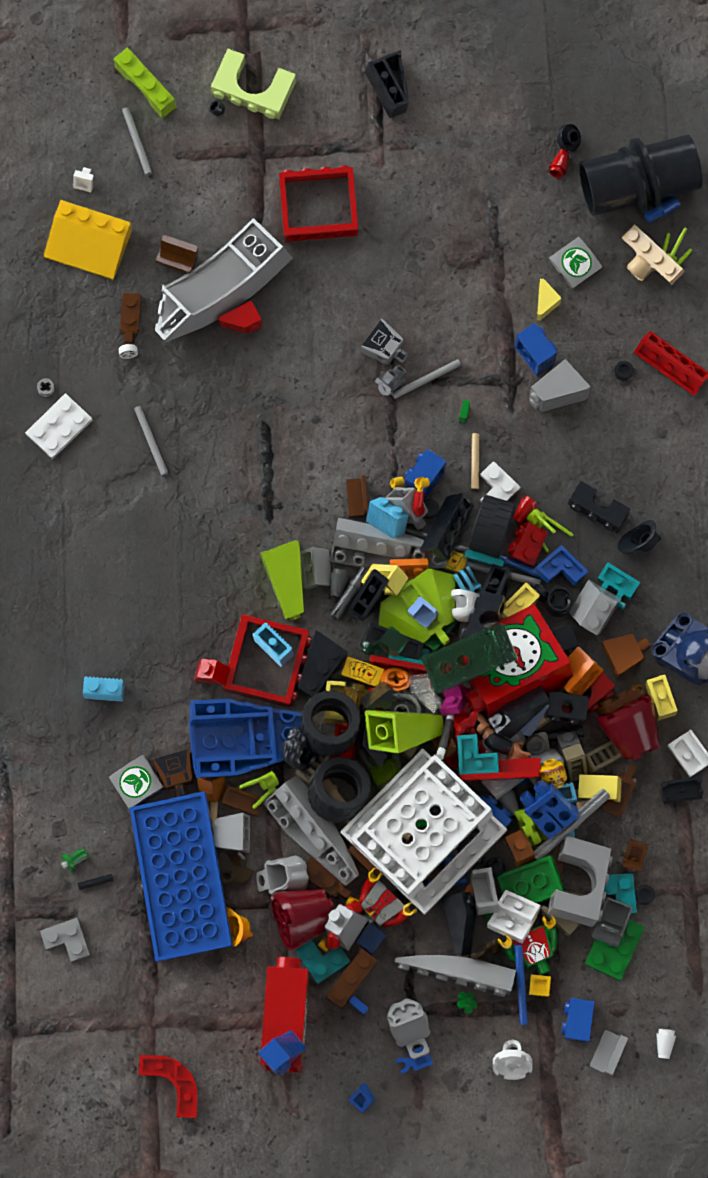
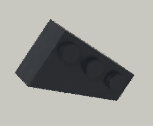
(388, 81)
(321, 665)

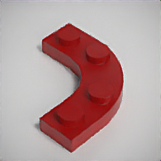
(179, 1075)

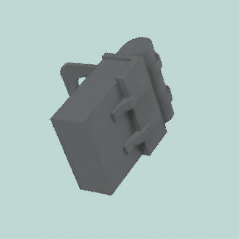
(613, 922)

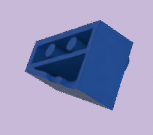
(282, 1051)

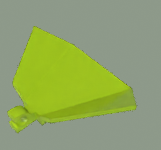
(435, 589)

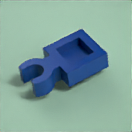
(418, 1063)

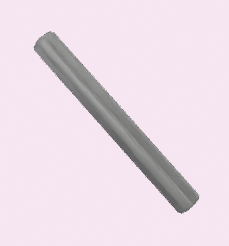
(583, 813)

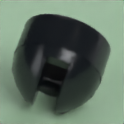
(217, 108)

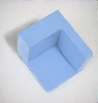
(423, 612)

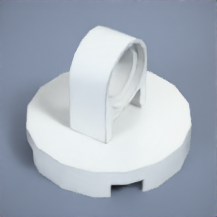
(512, 1063)

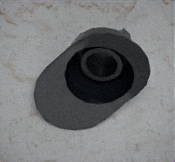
(640, 538)

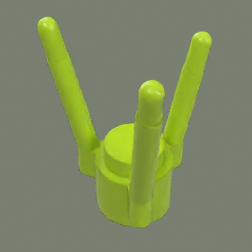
(676, 247)
(539, 519)
(267, 782)

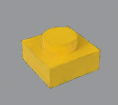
(539, 985)

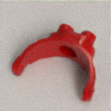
(463, 722)

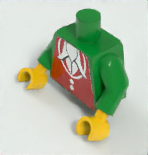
(537, 946)

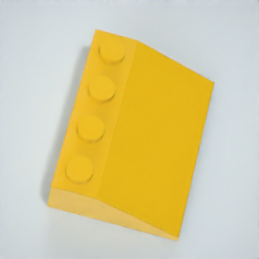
(87, 239)

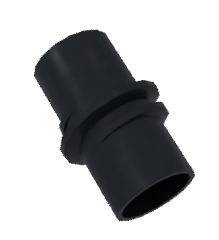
(640, 175)

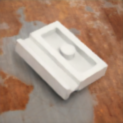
(689, 753)

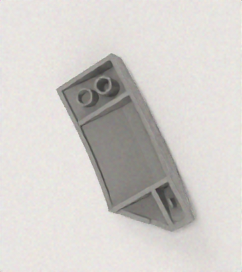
(220, 282)

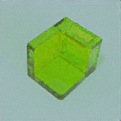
(385, 773)

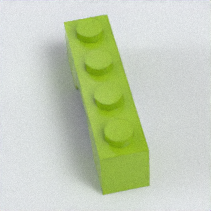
(152, 89)

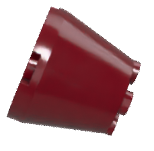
(632, 728)
(300, 915)

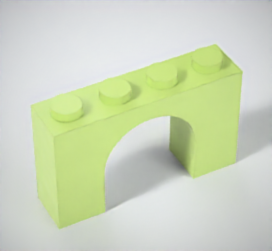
(269, 102)

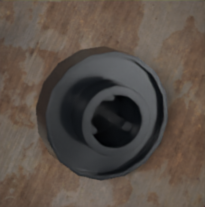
(568, 137)

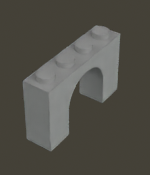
(595, 861)

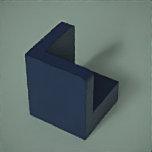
(370, 939)

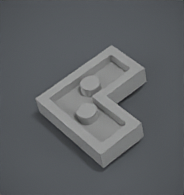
(68, 934)

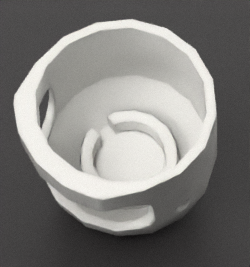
(464, 605)

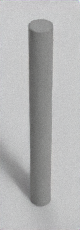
(137, 142)
(427, 378)
(151, 441)
(514, 576)

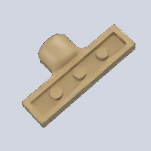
(650, 257)

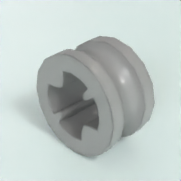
(45, 393)

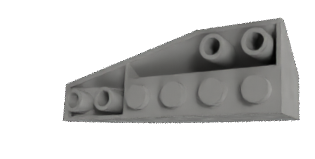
(365, 545)
(314, 834)
(463, 971)

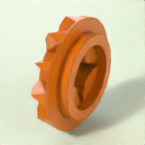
(401, 675)

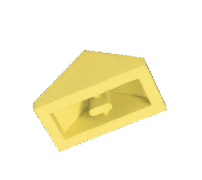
(547, 299)

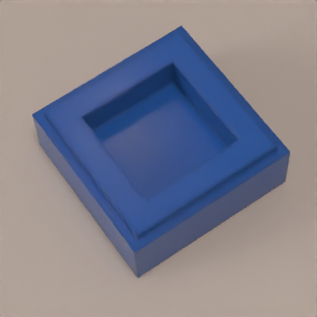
(358, 1005)

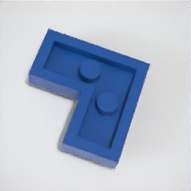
(561, 562)

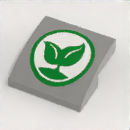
(575, 262)
(136, 781)

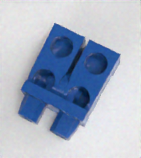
(549, 808)

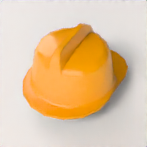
(239, 927)

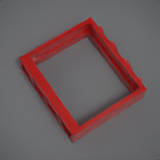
(321, 231)
(301, 658)

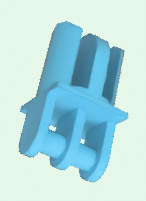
(469, 586)

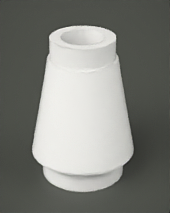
(665, 1042)

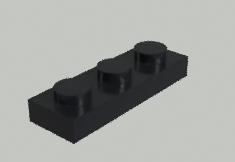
(376, 632)

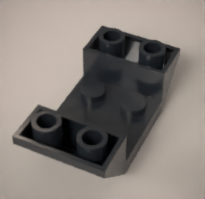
(381, 697)

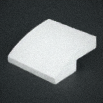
(514, 916)

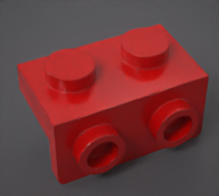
(527, 543)

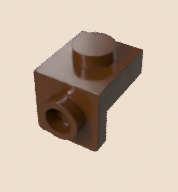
(634, 855)

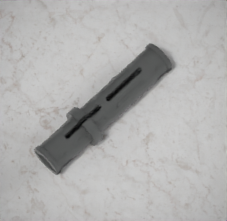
(350, 593)

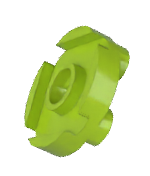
(527, 825)

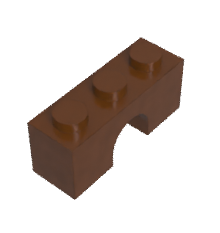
(351, 979)

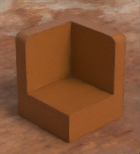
(213, 787)

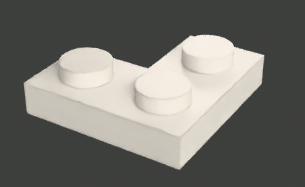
(502, 484)

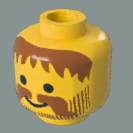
(553, 772)

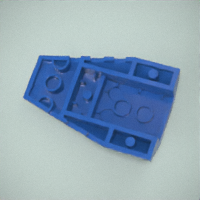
(236, 736)

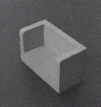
(484, 891)

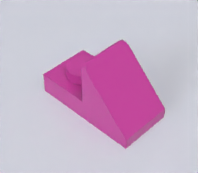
(454, 700)

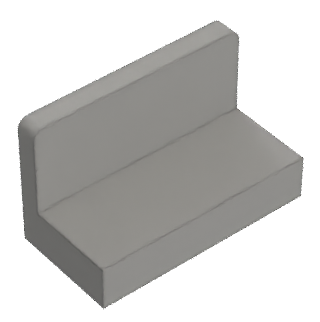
(315, 567)
(608, 1052)

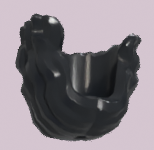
(295, 751)

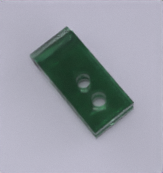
(484, 651)

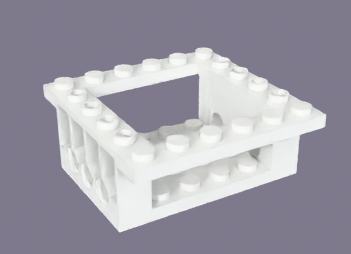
(398, 807)

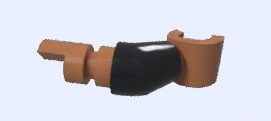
(500, 743)

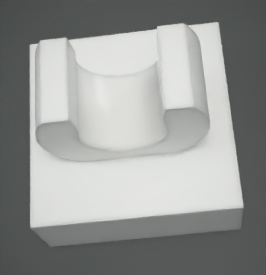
(83, 180)

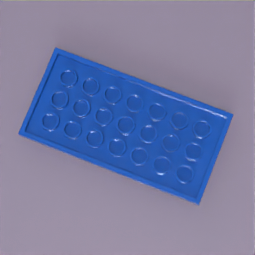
(181, 876)

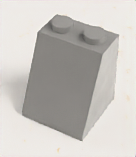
(559, 388)
(594, 607)

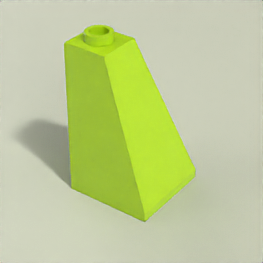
(284, 572)
(401, 730)

